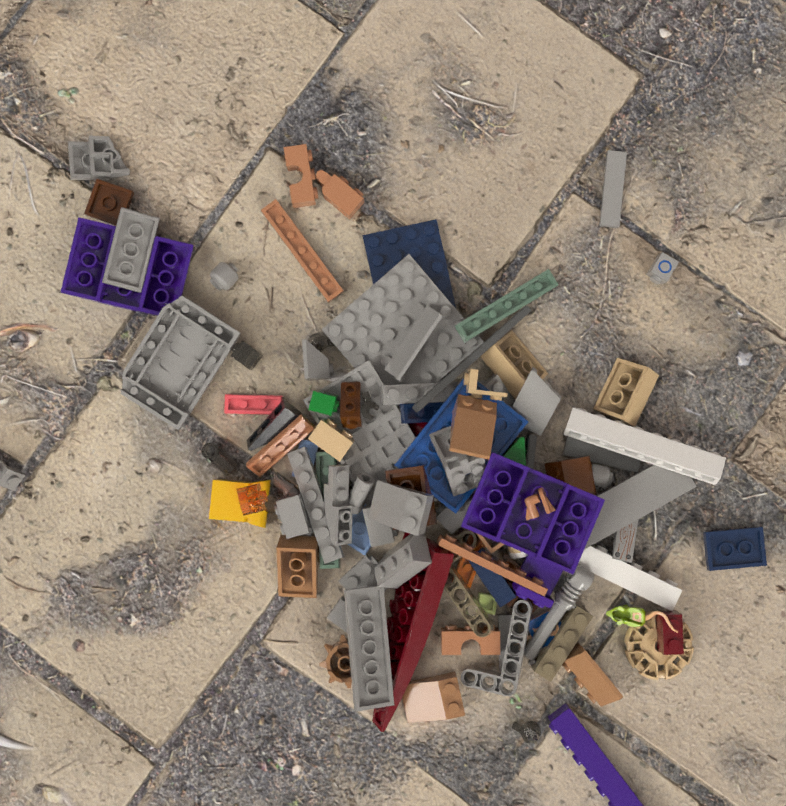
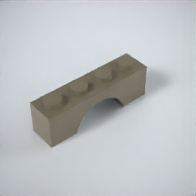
(554, 655)

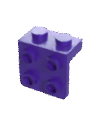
(544, 571)

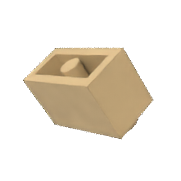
(331, 438)

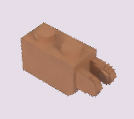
(339, 193)

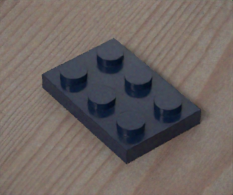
(734, 548)

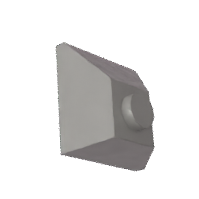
(315, 363)

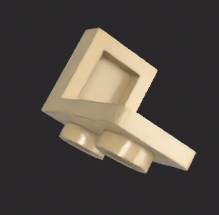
(470, 381)

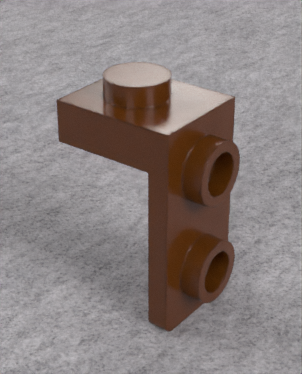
(350, 405)

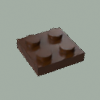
(107, 201)

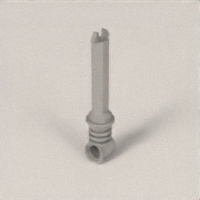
(565, 600)

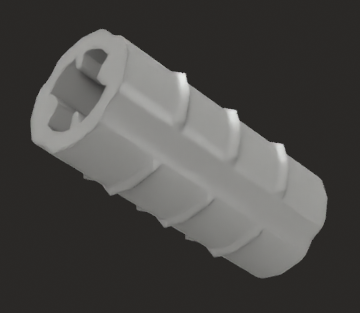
(360, 492)

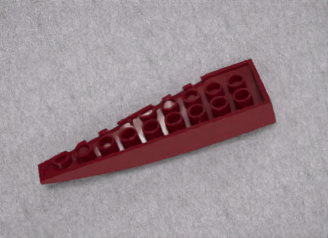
(411, 622)

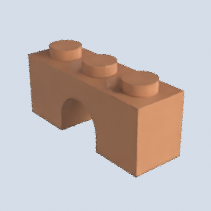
(299, 159)
(454, 637)

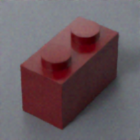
(667, 640)

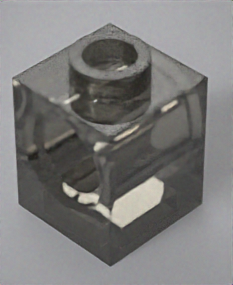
(246, 355)

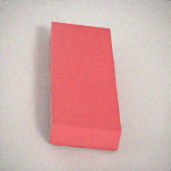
(251, 404)

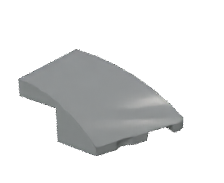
(95, 159)
(536, 402)

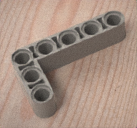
(510, 655)

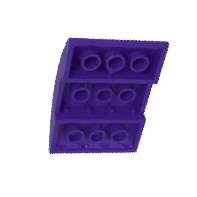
(88, 262)
(500, 513)

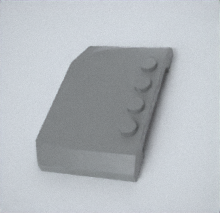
(177, 360)

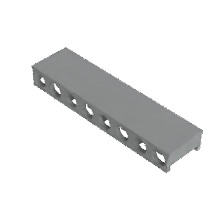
(637, 498)

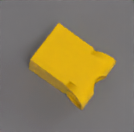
(226, 506)

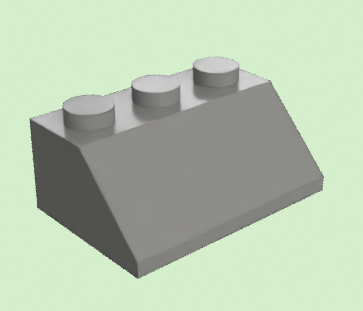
(403, 561)

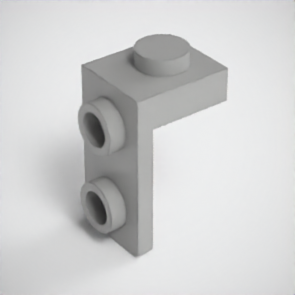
(10, 477)

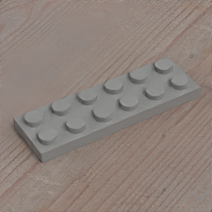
(368, 648)

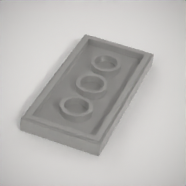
(131, 250)

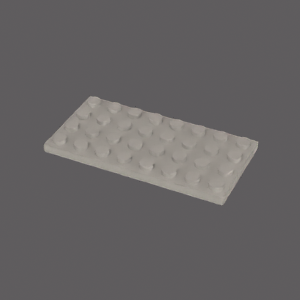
(379, 440)

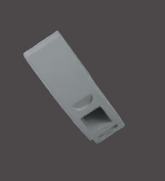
(336, 505)

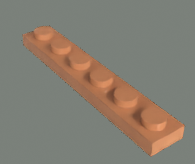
(302, 250)
(499, 567)

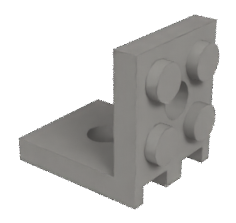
(457, 464)

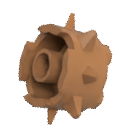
(336, 669)

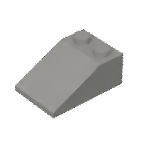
(400, 507)

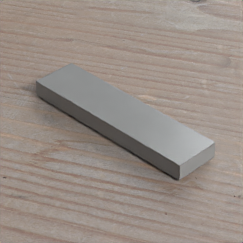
(613, 189)

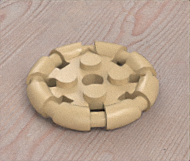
(647, 651)

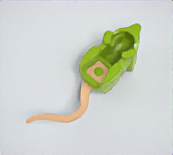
(634, 616)

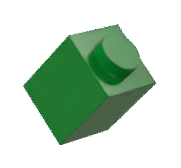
(324, 403)

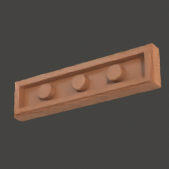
(280, 445)

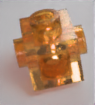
(252, 499)

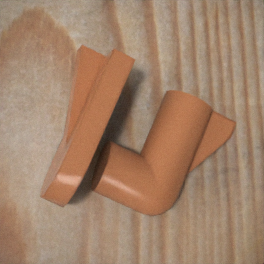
(530, 502)

